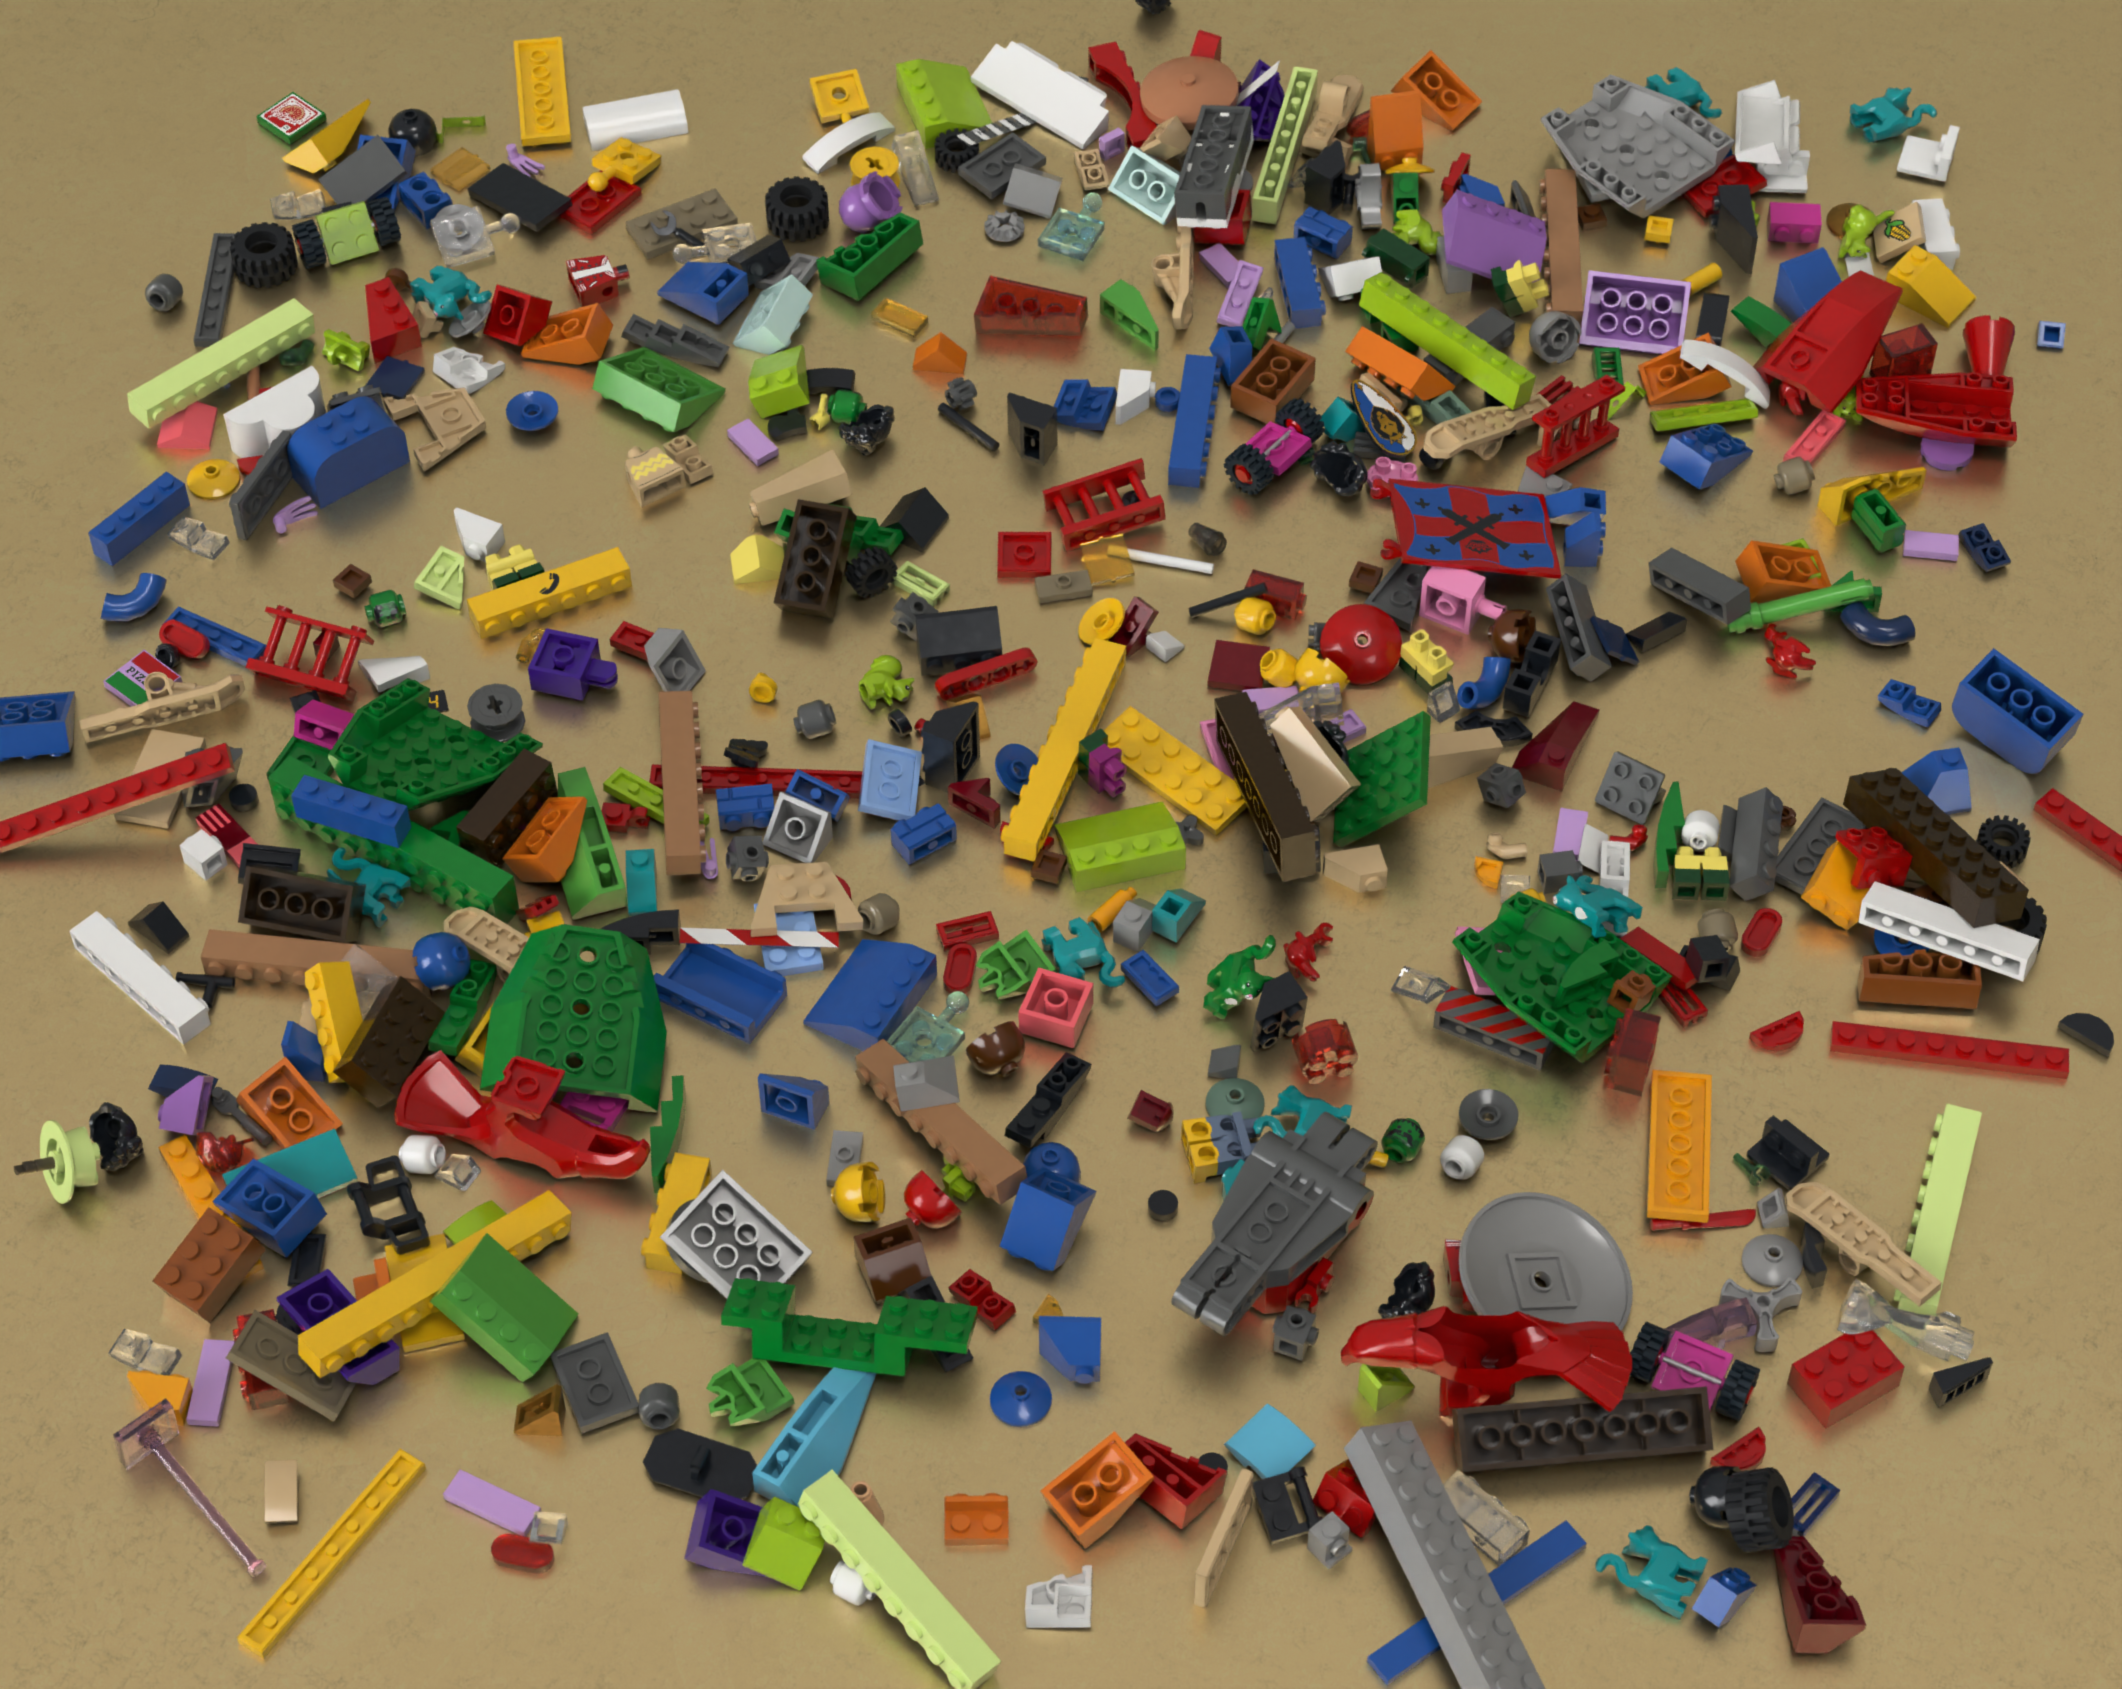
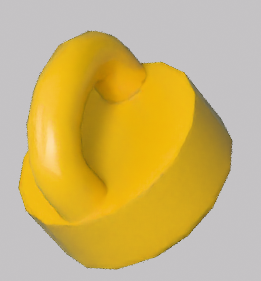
(763, 688)

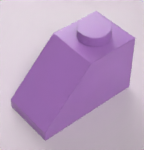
(187, 1107)

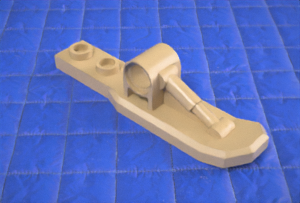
(1336, 105)
(1176, 276)
(1480, 429)
(171, 704)
(487, 937)
(1860, 1240)

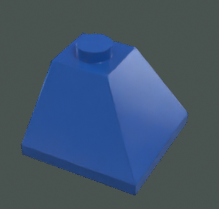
(1944, 779)
(793, 1098)
(1072, 1346)

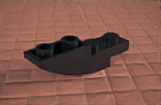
(1050, 1102)

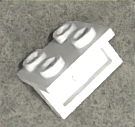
(1788, 177)

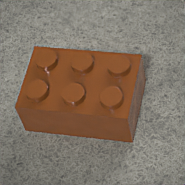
(1272, 381)
(209, 1265)

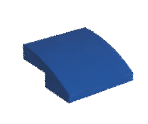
(1084, 405)

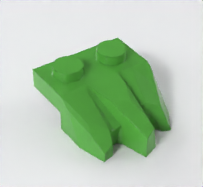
(1012, 966)
(748, 1393)

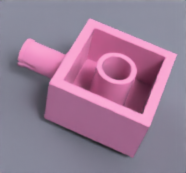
(1456, 598)

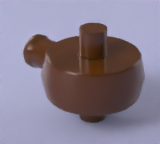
(398, 278)

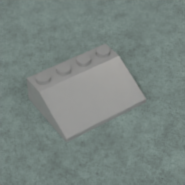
(733, 1237)

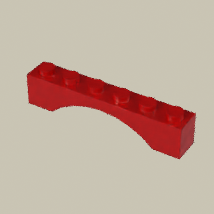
(1110, 69)

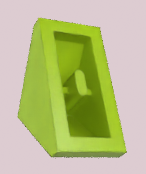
(1383, 1385)

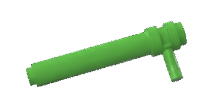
(1802, 604)

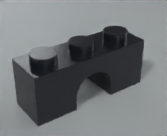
(1528, 682)

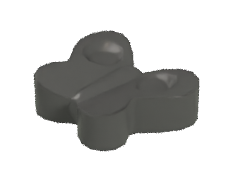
(1189, 832)

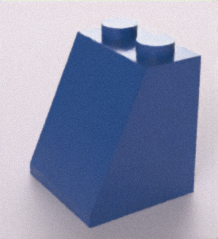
(1804, 282)
(1046, 1218)

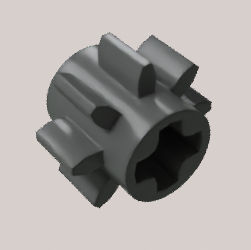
(960, 393)

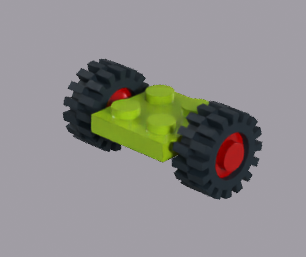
(346, 232)

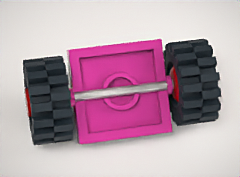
(1274, 447)
(1693, 1365)

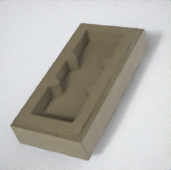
(1063, 586)

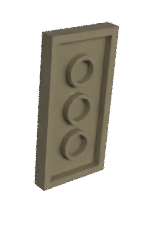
(692, 215)
(272, 1355)

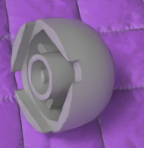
(1554, 336)

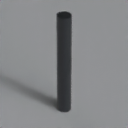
(969, 427)
(1227, 600)

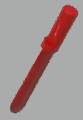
(1718, 1219)

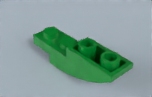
(465, 1008)

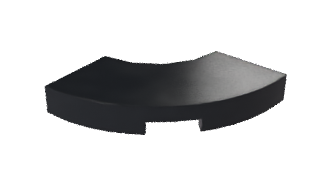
(1509, 731)

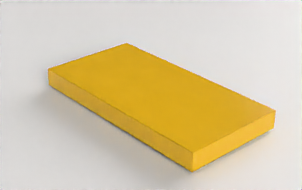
(436, 1327)

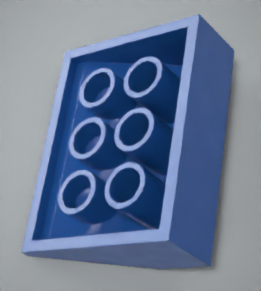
(36, 725)
(873, 992)

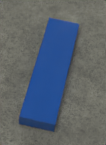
(221, 639)

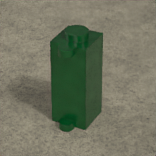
(1398, 257)

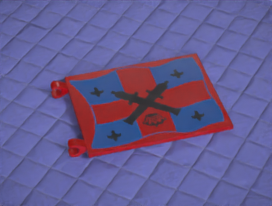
(1469, 528)

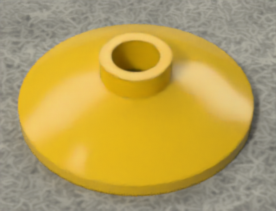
(1410, 165)
(213, 479)
(1101, 620)

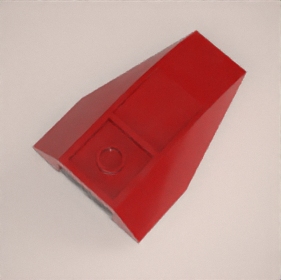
(1832, 340)
(1942, 406)

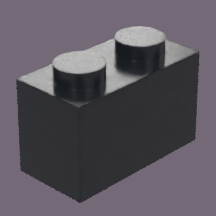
(760, 258)

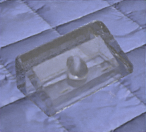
(1419, 985)

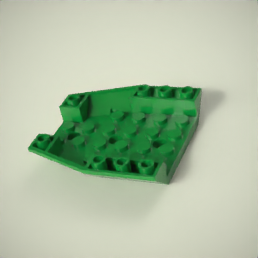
(415, 753)
(1538, 949)
(616, 1040)

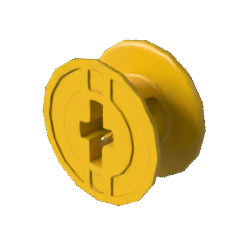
(874, 159)

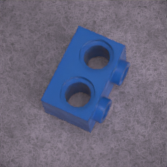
(423, 198)

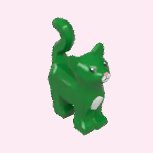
(1236, 978)

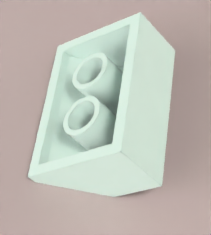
(1147, 184)
(774, 317)

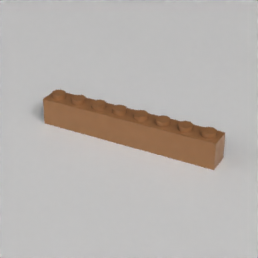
(1562, 242)
(680, 783)
(288, 958)
(946, 1128)

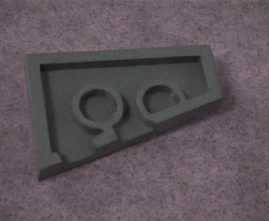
(1399, 593)

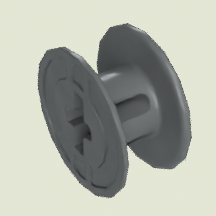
(501, 700)

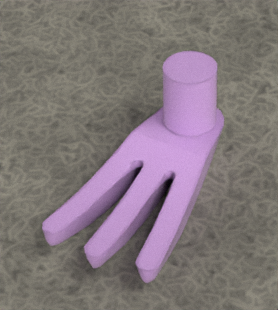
(521, 162)
(293, 513)
(710, 867)

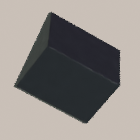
(918, 518)

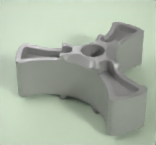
(1369, 196)
(1765, 1307)

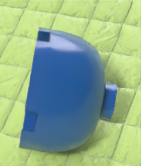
(441, 960)
(1055, 1158)

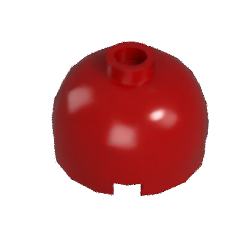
(929, 1203)

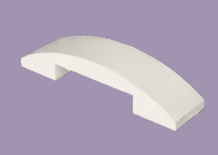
(846, 137)
(1703, 353)

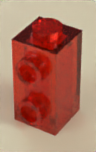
(1283, 593)

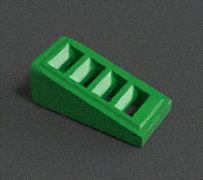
(1607, 355)

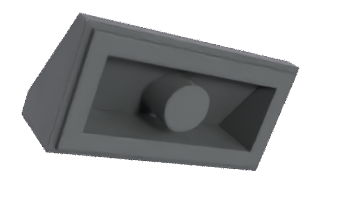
(1520, 200)
(1727, 831)

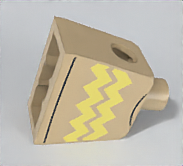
(652, 474)

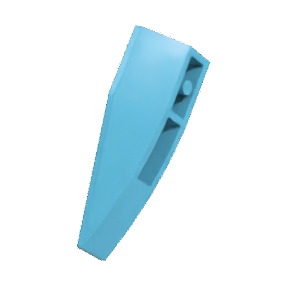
(815, 1436)

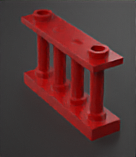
(1583, 440)
(1111, 523)
(315, 679)

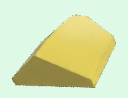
(756, 560)

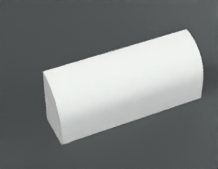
(635, 119)

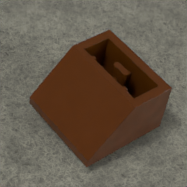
(891, 1258)

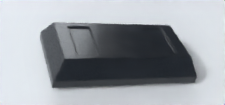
(307, 1259)

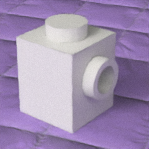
(203, 854)

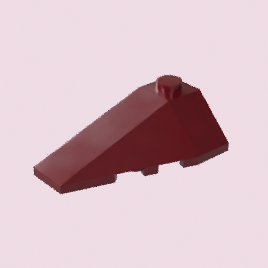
(1554, 751)
(1814, 1604)

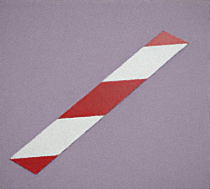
(743, 937)

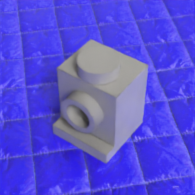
(1329, 1540)

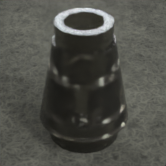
(1208, 539)

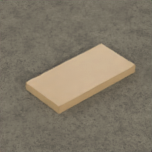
(158, 750)
(1223, 1538)

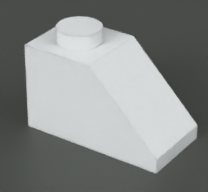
(1133, 394)
(478, 534)

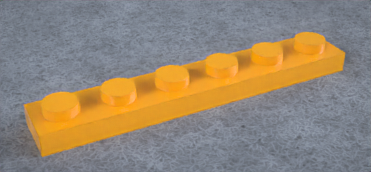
(195, 1180)

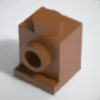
(1636, 986)

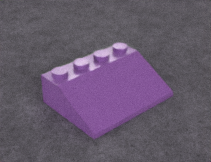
(1488, 235)
(1634, 312)

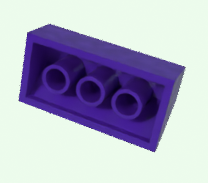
(325, 1296)

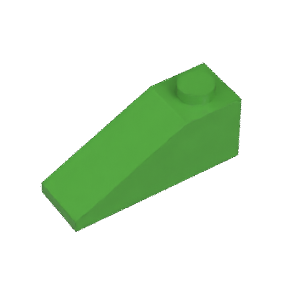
(1127, 309)

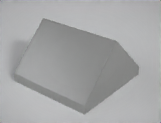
(1032, 190)
(798, 829)

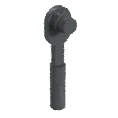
(227, 1105)

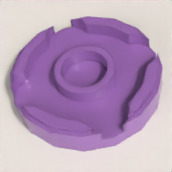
(1946, 454)

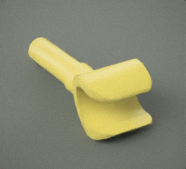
(1415, 415)
(821, 416)

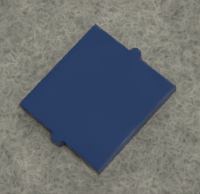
(396, 377)
(1614, 640)

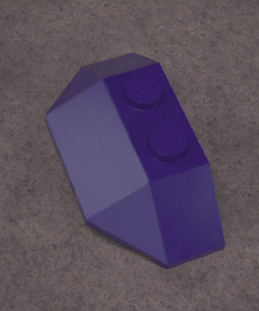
(1264, 102)

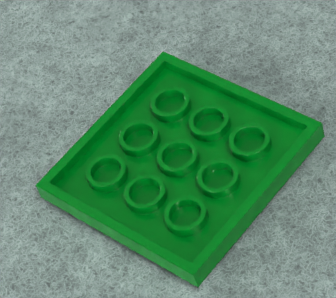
(1391, 776)

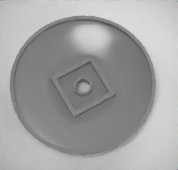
(1546, 1239)

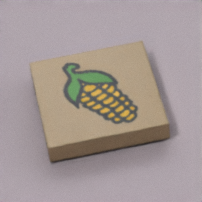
(1899, 232)

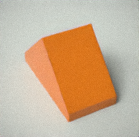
(940, 355)

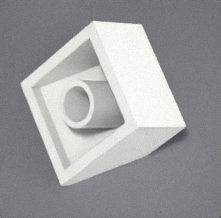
(1348, 277)

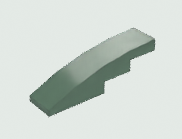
(1441, 407)

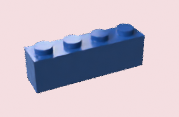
(1298, 282)
(139, 518)
(351, 811)

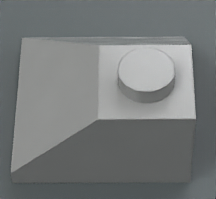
(673, 660)
(926, 1083)

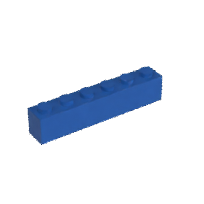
(1192, 421)

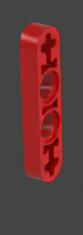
(1013, 663)

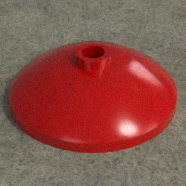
(1365, 662)

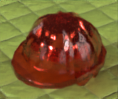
(220, 1153)

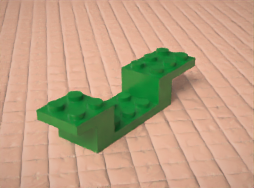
(844, 1344)

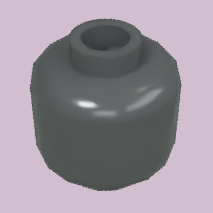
(164, 292)
(815, 719)
(659, 1405)

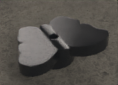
(745, 753)

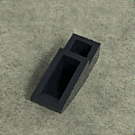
(650, 928)

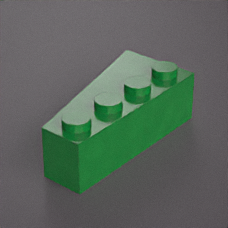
(871, 257)

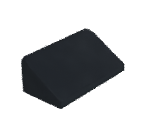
(1657, 631)

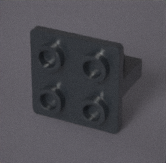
(1787, 1153)

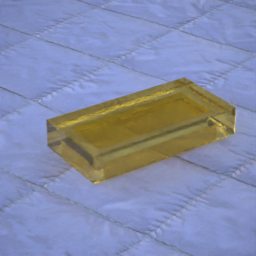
(899, 317)

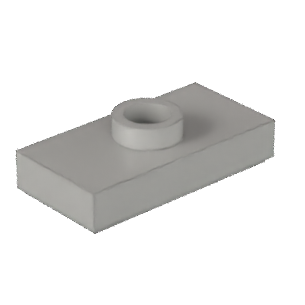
(845, 1151)

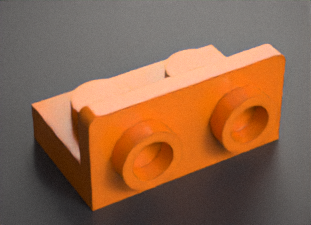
(976, 1519)

